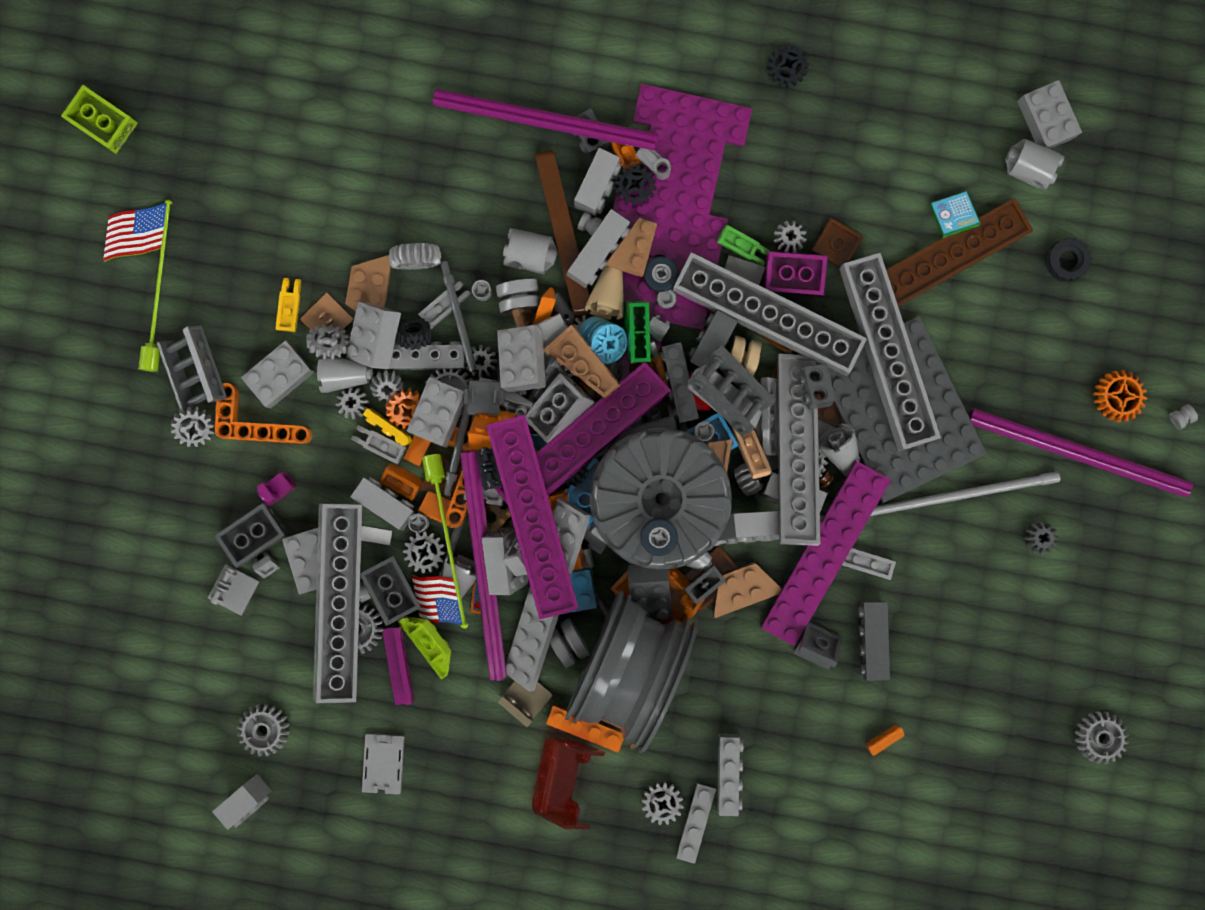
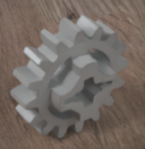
(327, 341)
(182, 426)
(432, 555)
(655, 798)

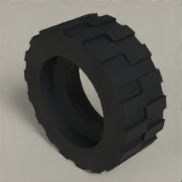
(1083, 255)

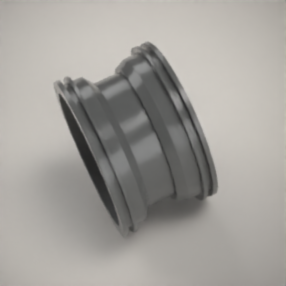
(632, 672)

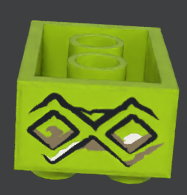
(99, 119)

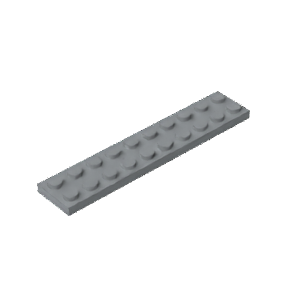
(797, 456)
(532, 634)

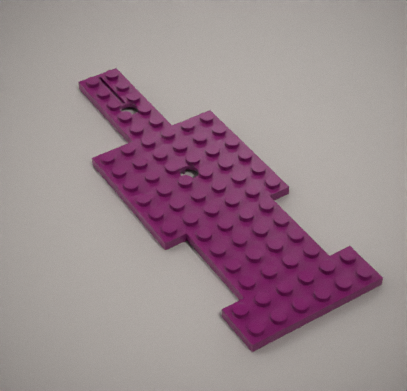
(693, 141)

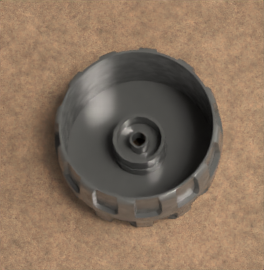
(653, 464)

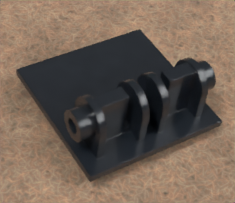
(488, 469)

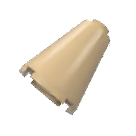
(607, 295)

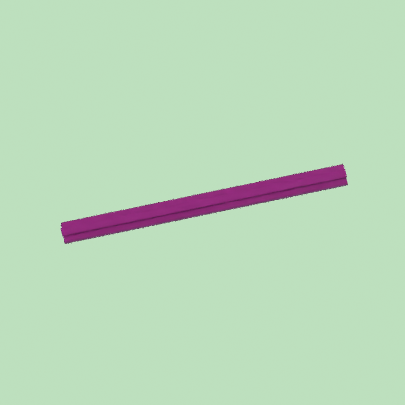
(546, 119)
(1080, 453)
(479, 529)

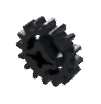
(785, 58)
(631, 179)

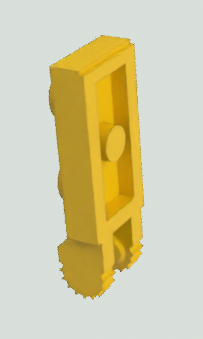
(288, 306)
(389, 429)

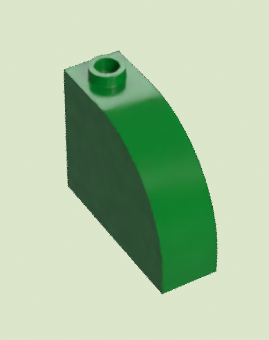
(637, 330)

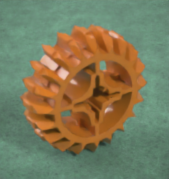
(1123, 380)

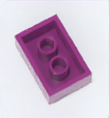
(795, 272)

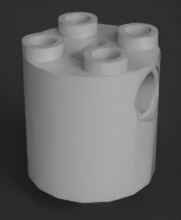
(1033, 163)
(529, 251)

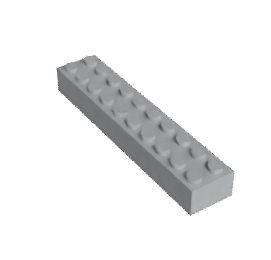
(769, 314)
(889, 352)
(337, 603)

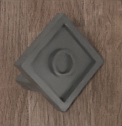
(819, 646)

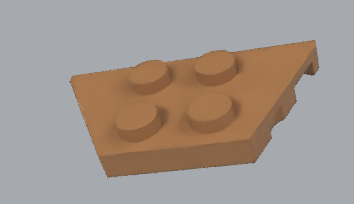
(369, 282)
(743, 588)

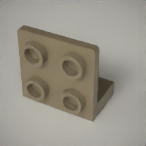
(524, 704)

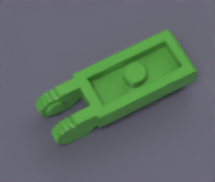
(741, 244)

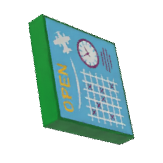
(955, 214)

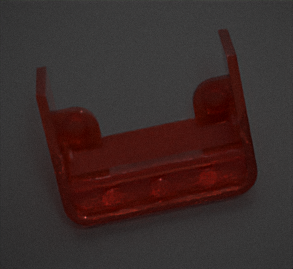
(557, 780)

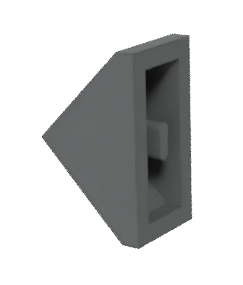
(704, 585)

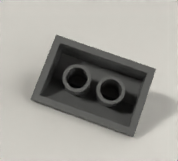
(389, 590)

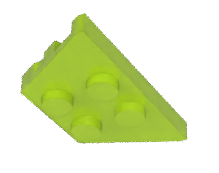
(428, 642)

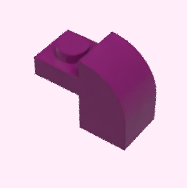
(276, 488)

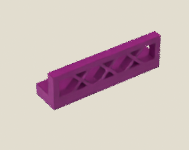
(398, 665)

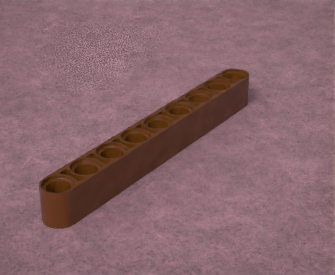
(562, 227)

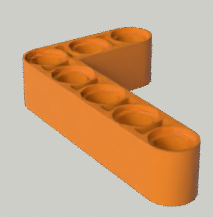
(254, 428)
(454, 507)

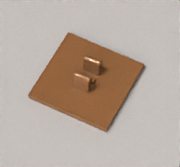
(326, 312)

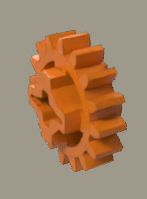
(402, 415)

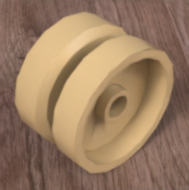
(748, 359)

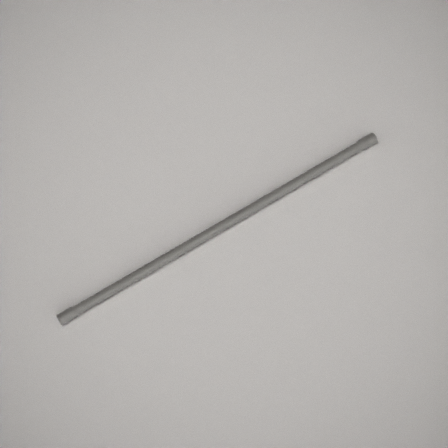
(1042, 479)

